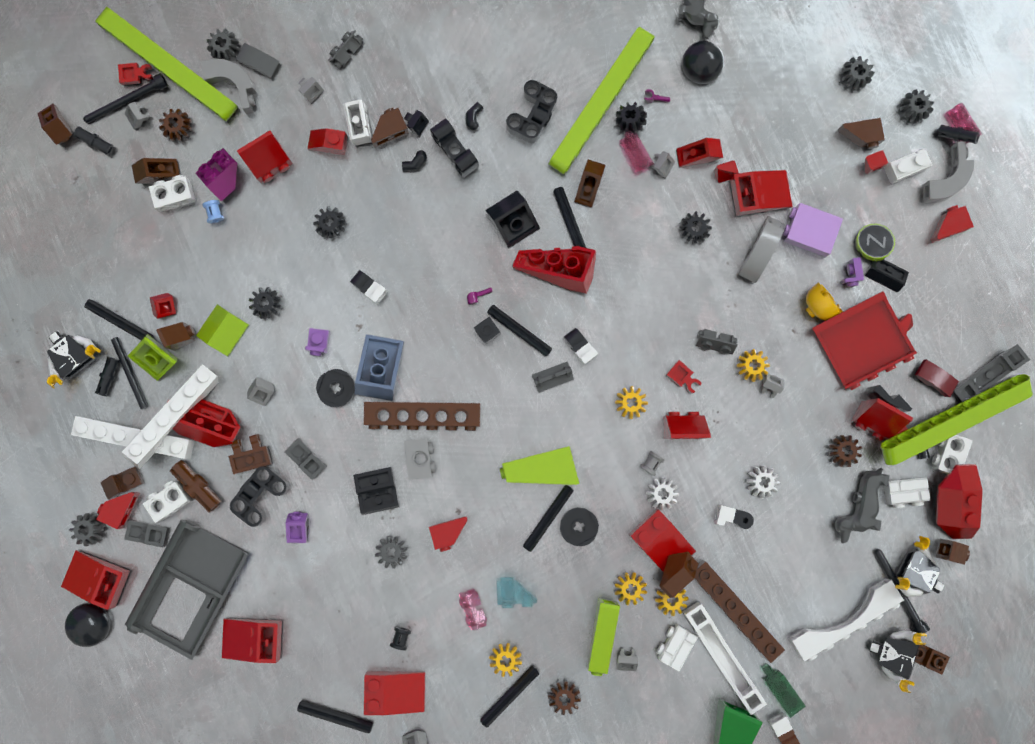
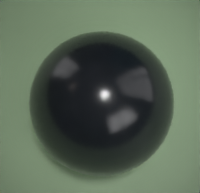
(703, 62)
(87, 625)

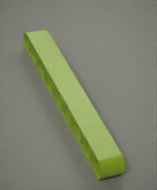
(166, 64)
(601, 100)
(956, 419)

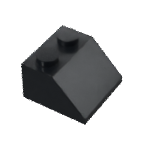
(512, 218)

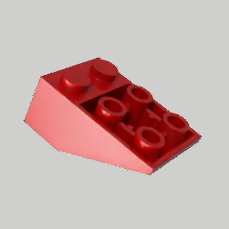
(760, 191)
(95, 580)
(252, 640)

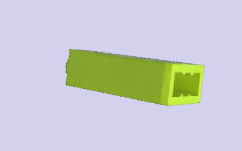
(543, 468)
(603, 636)

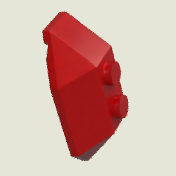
(208, 424)
(960, 502)

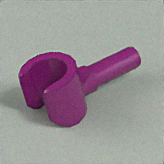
(655, 97)
(472, 297)

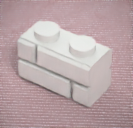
(357, 122)
(907, 166)
(907, 491)
(677, 646)

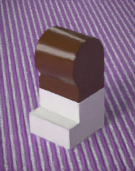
(783, 729)

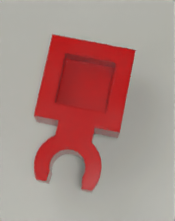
(131, 73)
(681, 375)

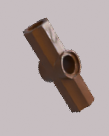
(195, 486)

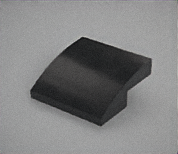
(894, 400)
(376, 491)

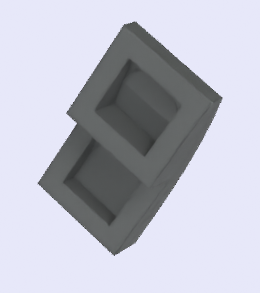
(257, 60)
(305, 458)
(145, 533)

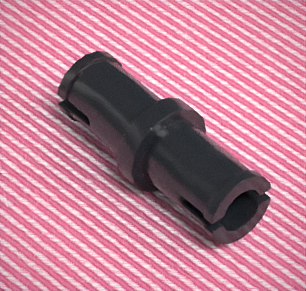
(958, 134)
(93, 140)
(106, 376)

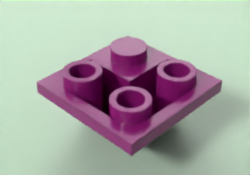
(219, 174)

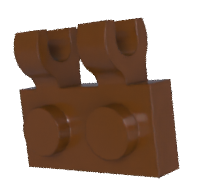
(250, 459)

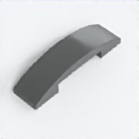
(991, 373)

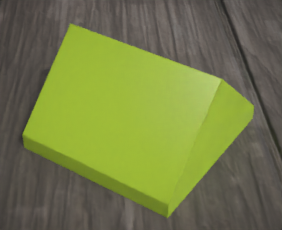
(222, 330)
(152, 357)

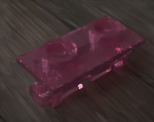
(961, 118)
(636, 151)
(468, 603)

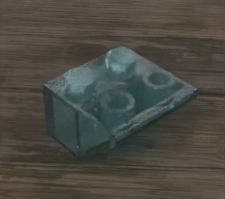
(513, 591)

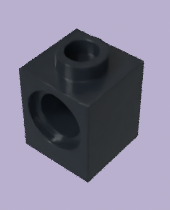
(487, 330)

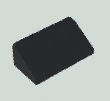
(887, 274)

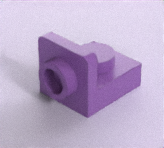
(854, 269)
(317, 341)
(296, 527)

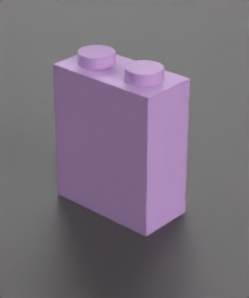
(812, 229)

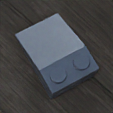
(378, 367)

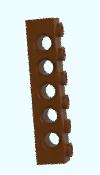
(373, 409)
(737, 612)

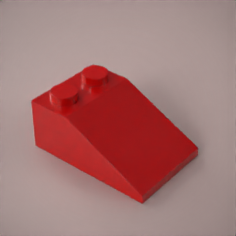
(265, 157)
(880, 419)
(686, 427)
(660, 539)
(393, 692)

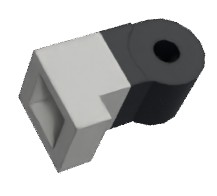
(369, 287)
(580, 346)
(740, 518)

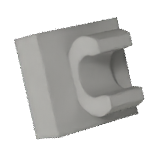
(310, 89)
(135, 116)
(663, 164)
(773, 383)
(627, 663)

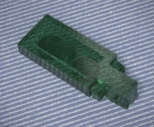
(783, 691)

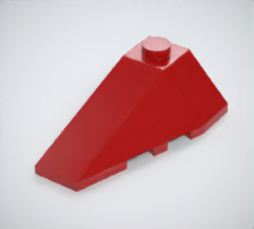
(562, 267)

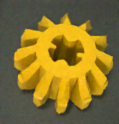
(756, 359)
(630, 395)
(636, 591)
(676, 603)
(509, 654)

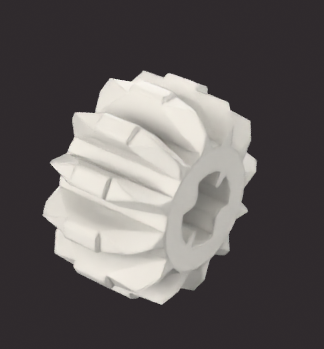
(769, 484)
(657, 498)

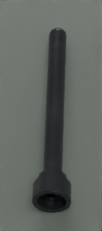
(157, 82)
(919, 625)

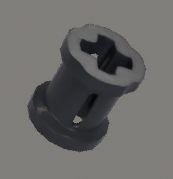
(402, 644)

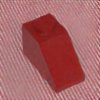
(328, 141)
(700, 152)
(952, 223)
(117, 510)
(446, 533)

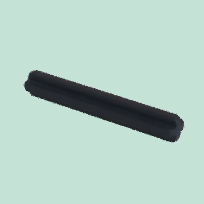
(569, 217)
(116, 319)
(519, 330)
(548, 518)
(509, 696)
(334, 717)

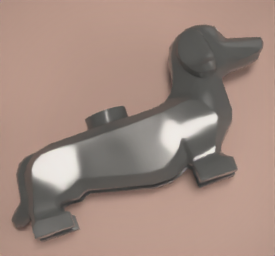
(697, 15)
(866, 506)

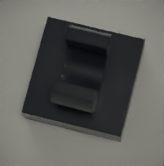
(416, 122)

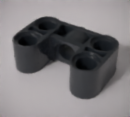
(539, 114)
(445, 137)
(252, 490)

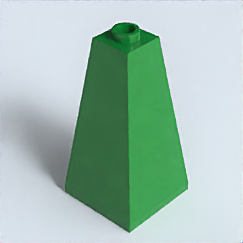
(735, 725)

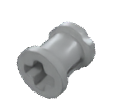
(652, 463)

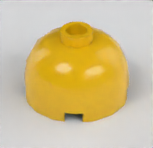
(821, 303)

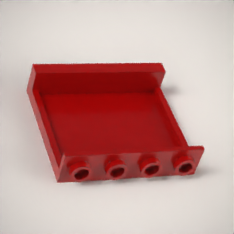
(864, 341)

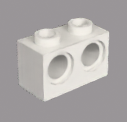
(172, 197)
(955, 456)
(169, 505)

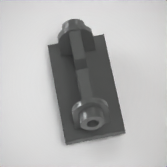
(349, 42)
(725, 344)
(553, 376)

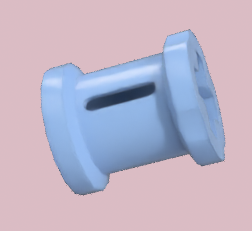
(213, 211)

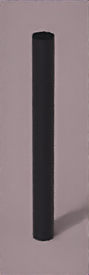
(129, 373)

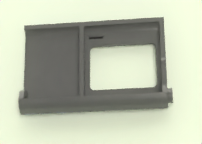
(202, 563)

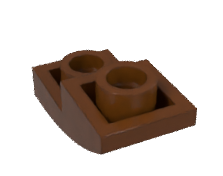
(931, 659)

